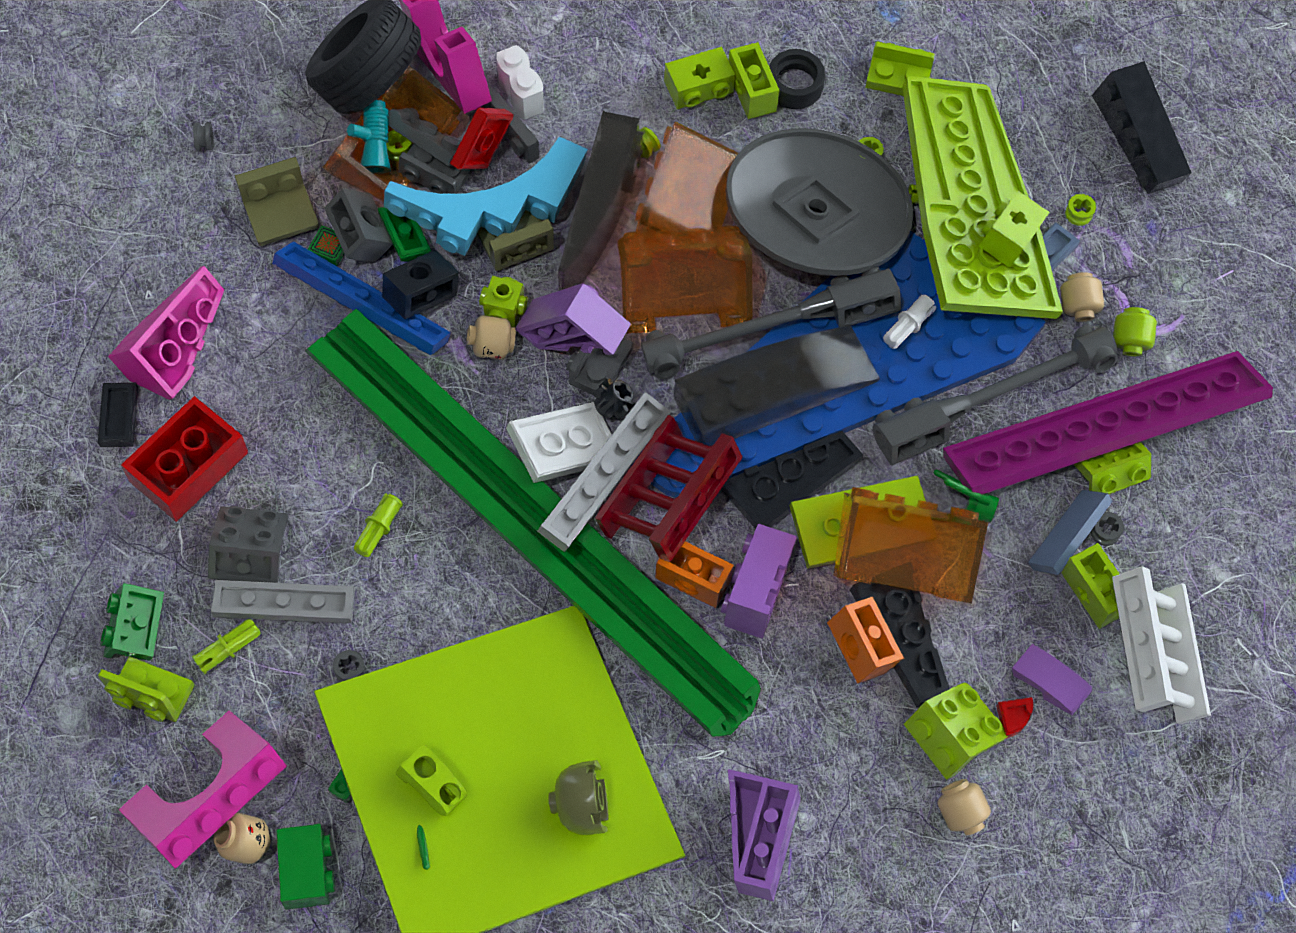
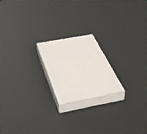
(559, 440)

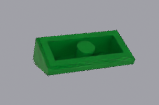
(405, 235)

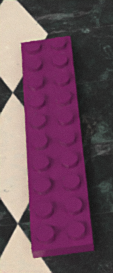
(1106, 423)

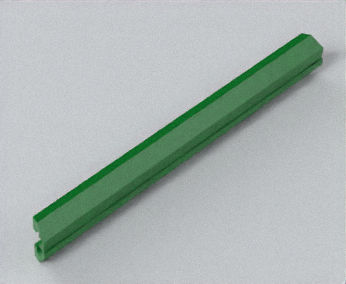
(502, 493)

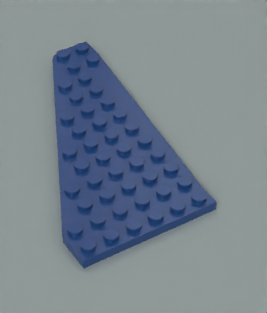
(937, 358)

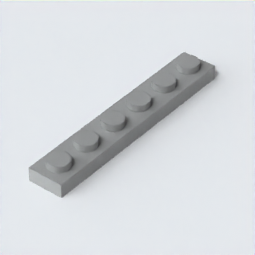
(603, 472)

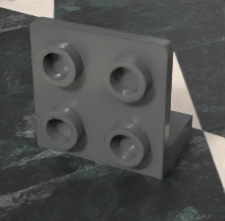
(246, 545)

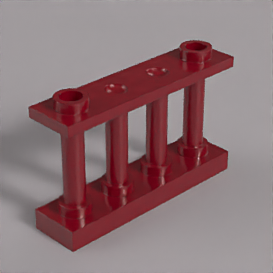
(685, 509)

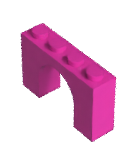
(449, 55)
(184, 826)

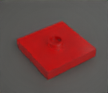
(482, 138)

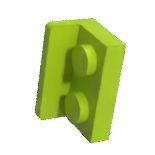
(894, 64)
(1117, 468)

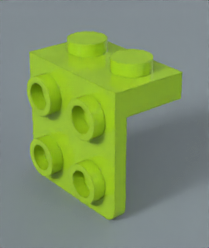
(955, 728)

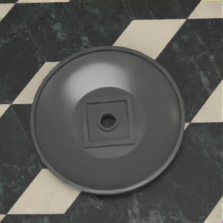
(804, 169)

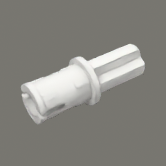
(909, 321)

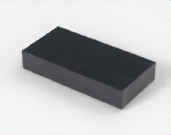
(118, 415)

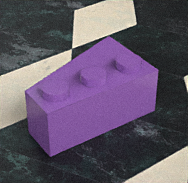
(573, 319)
(758, 580)

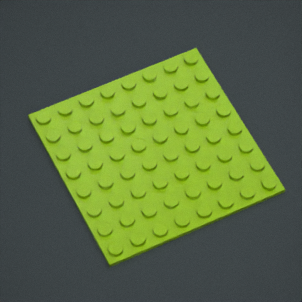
(506, 724)

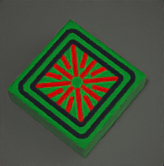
(327, 245)

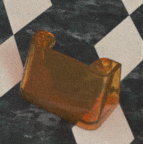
(408, 91)

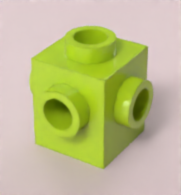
(504, 299)

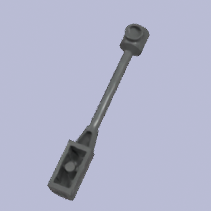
(845, 300)
(929, 423)

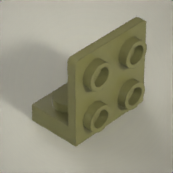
(276, 201)
(527, 241)

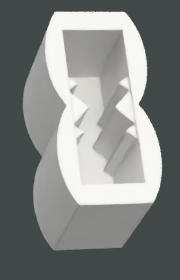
(520, 82)

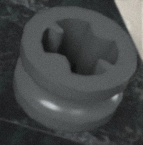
(203, 136)
(1117, 525)
(344, 658)

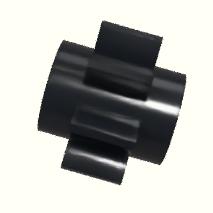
(613, 398)

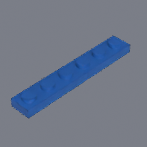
(359, 295)

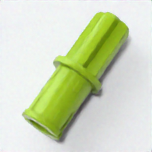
(378, 524)
(226, 645)

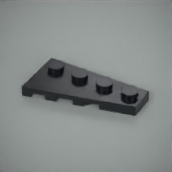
(768, 490)
(901, 609)

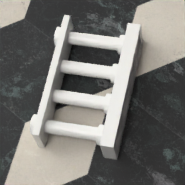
(1160, 646)

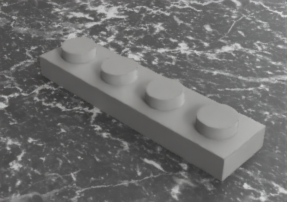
(283, 601)

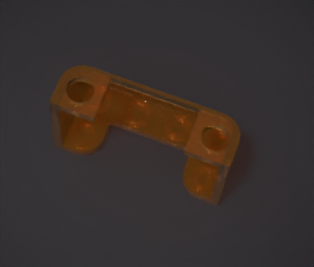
(687, 184)
(685, 275)
(909, 545)

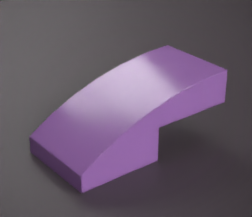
(1053, 678)

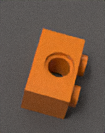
(696, 574)
(865, 640)

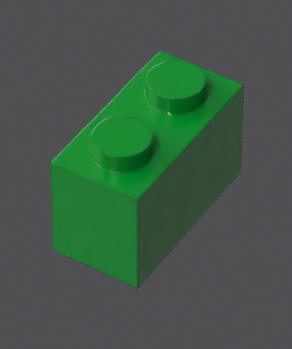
(304, 866)

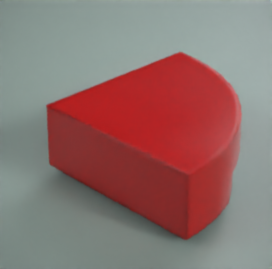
(1014, 715)

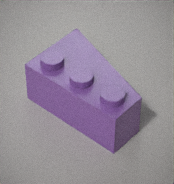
(762, 827)

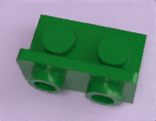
(132, 622)

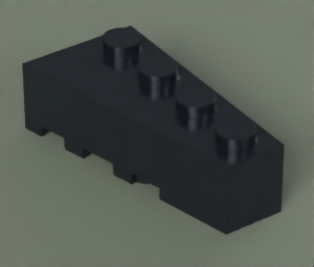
(1142, 127)

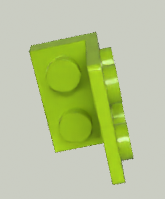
(148, 688)

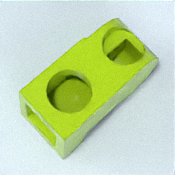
(432, 780)

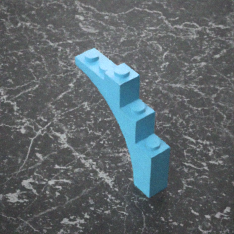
(498, 209)

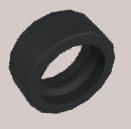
(803, 61)

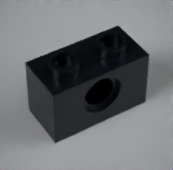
(420, 284)

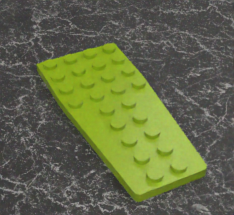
(961, 179)

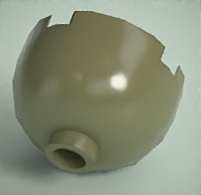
(580, 799)

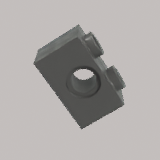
(358, 225)

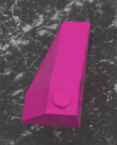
(165, 344)

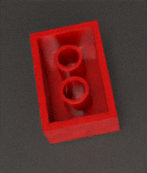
(185, 458)

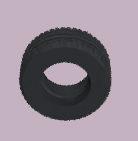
(363, 56)

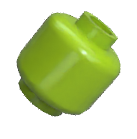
(1135, 331)

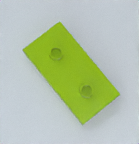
(819, 518)

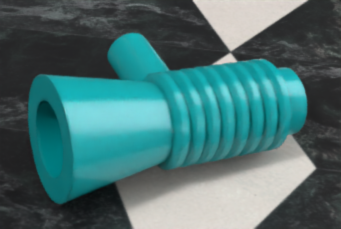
(375, 136)

